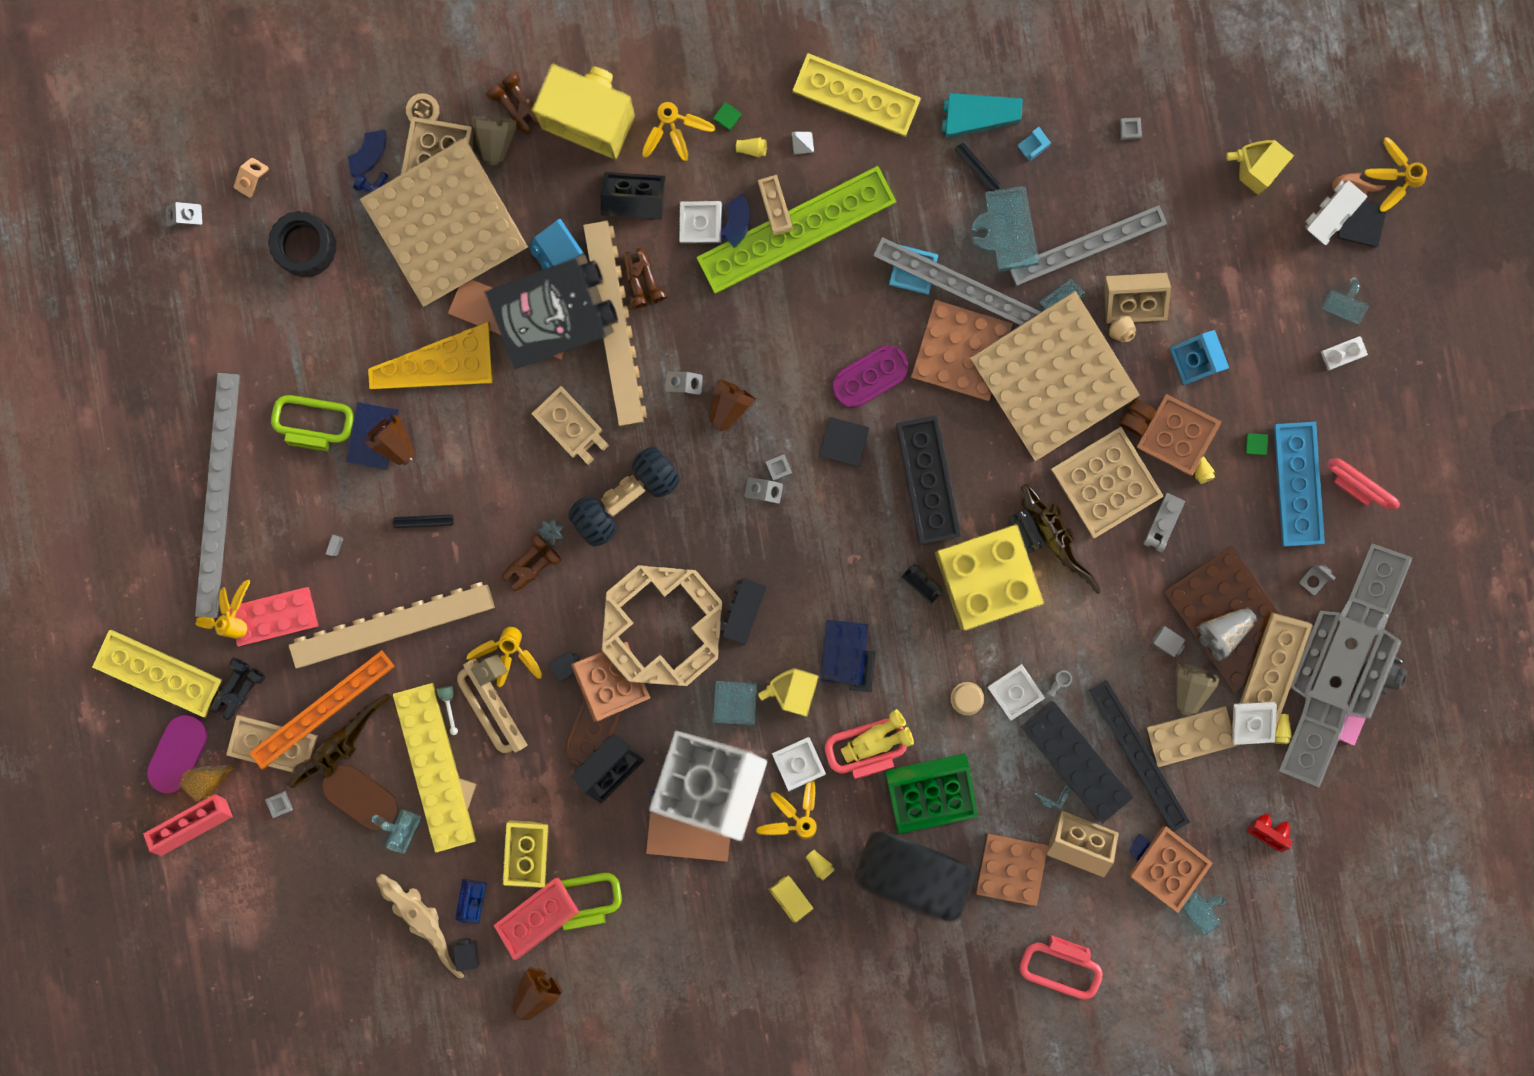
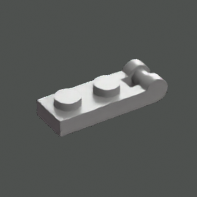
(1164, 522)

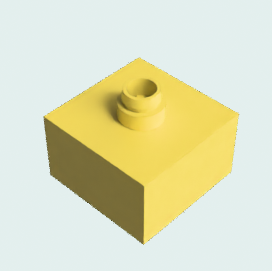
(585, 110)

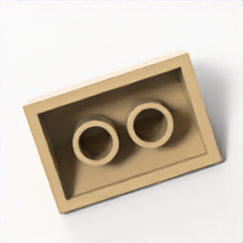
(1138, 296)
(1083, 844)

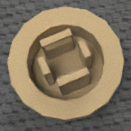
(423, 107)
(967, 698)

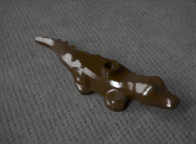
(1056, 534)
(335, 748)

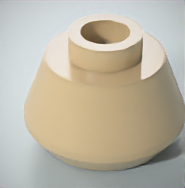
(1122, 329)

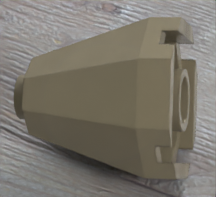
(493, 137)
(1193, 688)

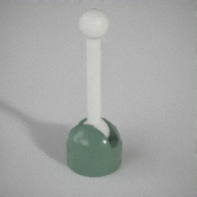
(446, 694)

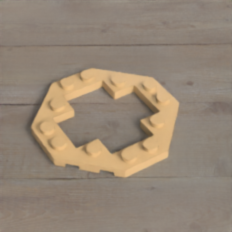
(617, 622)

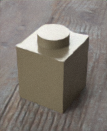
(489, 670)

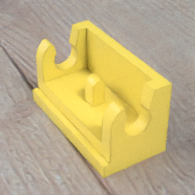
(790, 898)

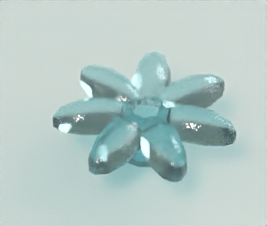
(550, 527)

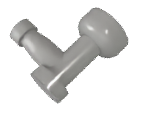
(1062, 679)

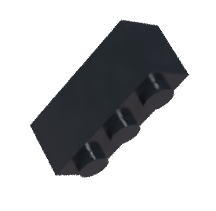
(743, 611)

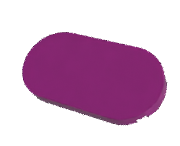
(870, 376)
(176, 753)

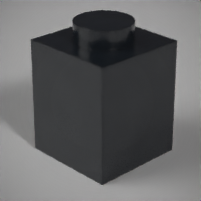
(562, 666)
(466, 954)

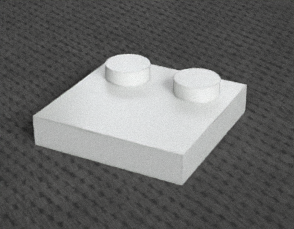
(700, 222)
(1016, 692)
(1254, 723)
(799, 764)

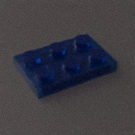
(844, 652)

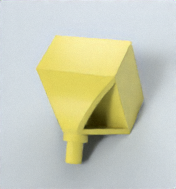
(1260, 163)
(793, 690)

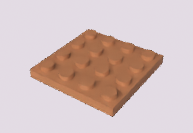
(948, 344)

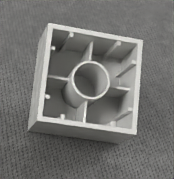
(708, 785)

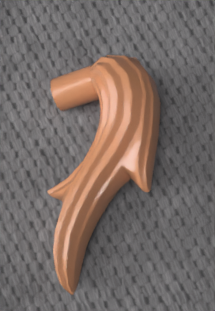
(1359, 183)

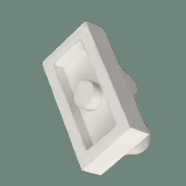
(1344, 353)

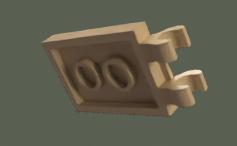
(569, 424)

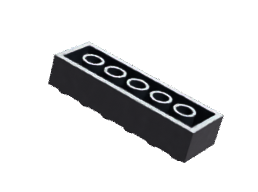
(928, 480)
(1076, 762)

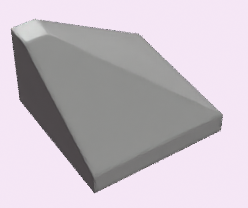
(802, 143)

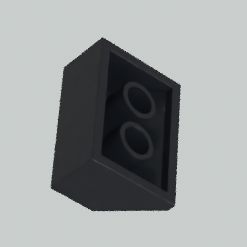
(632, 195)
(607, 768)

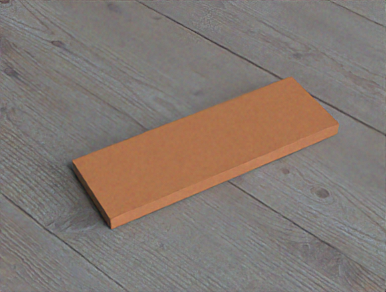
(473, 307)

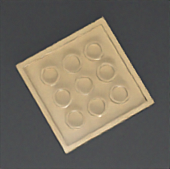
(1107, 482)

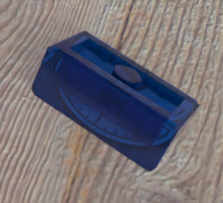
(470, 901)

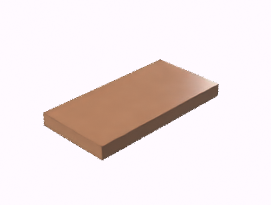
(681, 839)

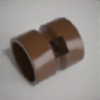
(1136, 418)

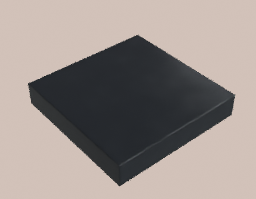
(1364, 225)
(844, 442)

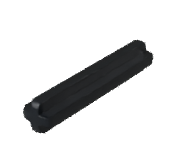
(977, 167)
(423, 521)

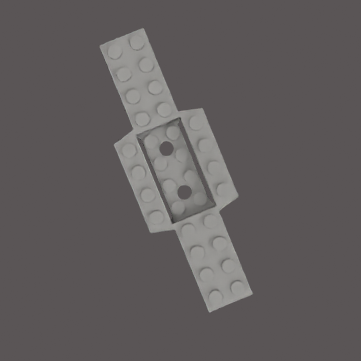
(1328, 657)

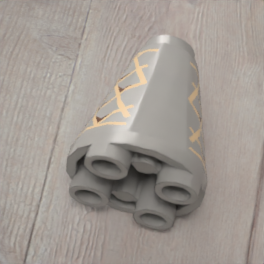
(1226, 632)

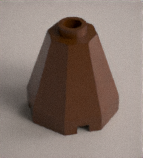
(728, 404)
(391, 440)
(535, 994)

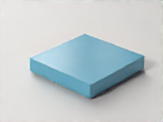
(908, 281)

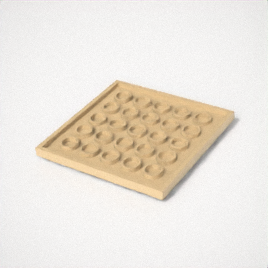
(444, 222)
(1055, 376)

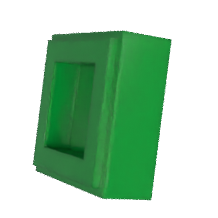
(727, 116)
(1256, 444)

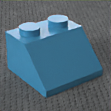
(554, 246)
(1199, 357)

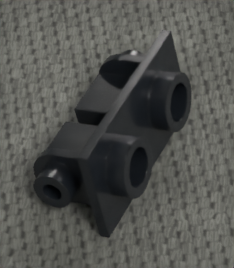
(1028, 530)
(917, 579)

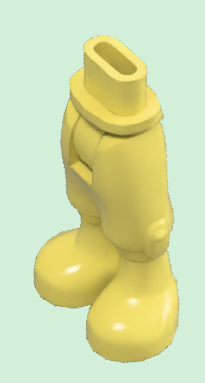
(874, 740)

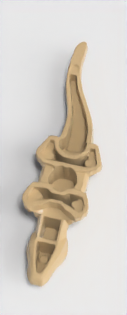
(422, 920)

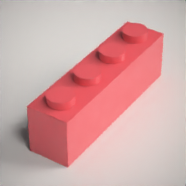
(187, 825)

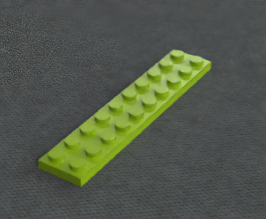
(810, 223)

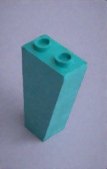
(979, 113)

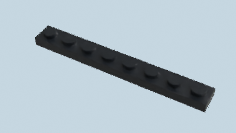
(1139, 755)

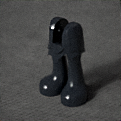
(236, 700)

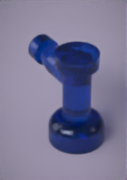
(361, 183)

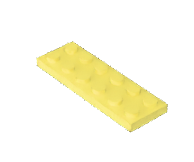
(856, 95)
(157, 673)

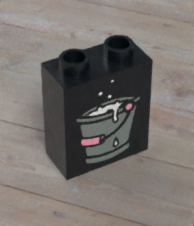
(552, 311)

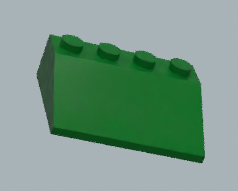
(932, 793)

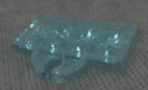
(1007, 229)

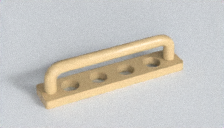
(497, 709)

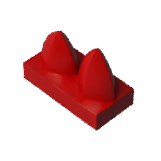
(1276, 838)

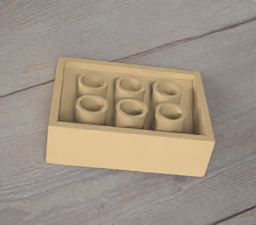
(431, 137)

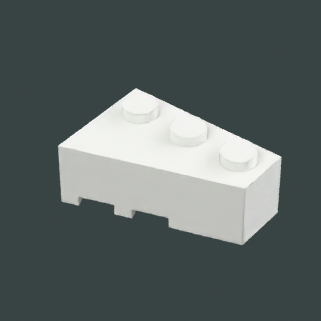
(1335, 211)

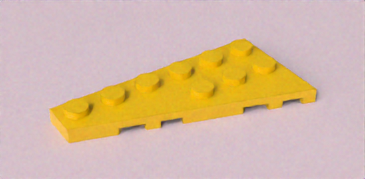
(450, 361)

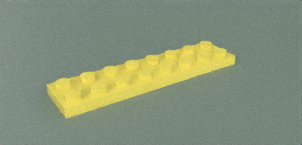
(434, 767)

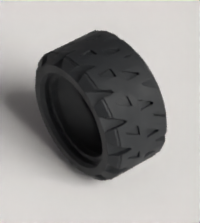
(914, 876)

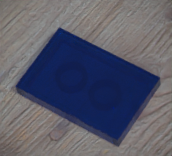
(365, 419)

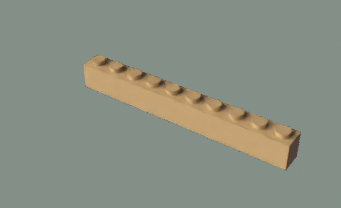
(617, 345)
(391, 626)

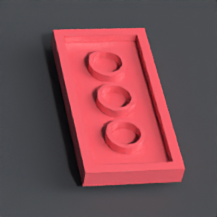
(277, 616)
(536, 918)

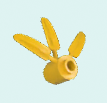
(675, 134)
(1391, 174)
(226, 624)
(508, 643)
(790, 811)

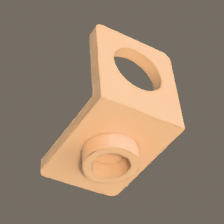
(248, 178)

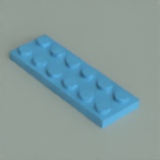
(1299, 484)

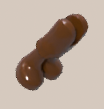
(525, 107)
(634, 272)
(529, 574)

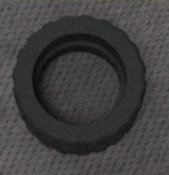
(282, 230)

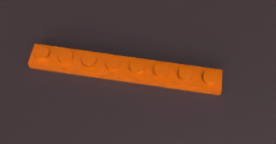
(322, 709)

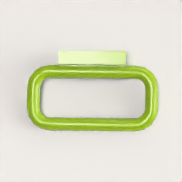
(307, 438)
(594, 915)

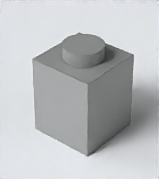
(1168, 641)

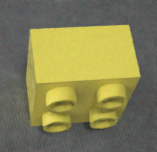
(988, 577)

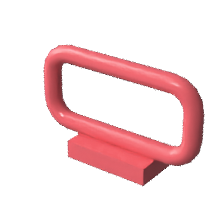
(1360, 486)
(867, 766)
(1066, 951)

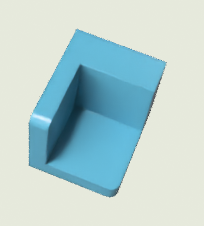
(1034, 144)

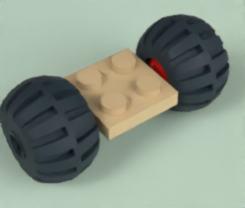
(594, 521)

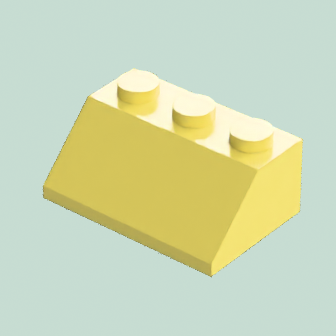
(525, 853)

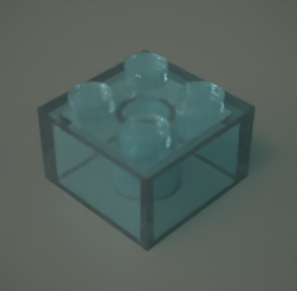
(734, 702)

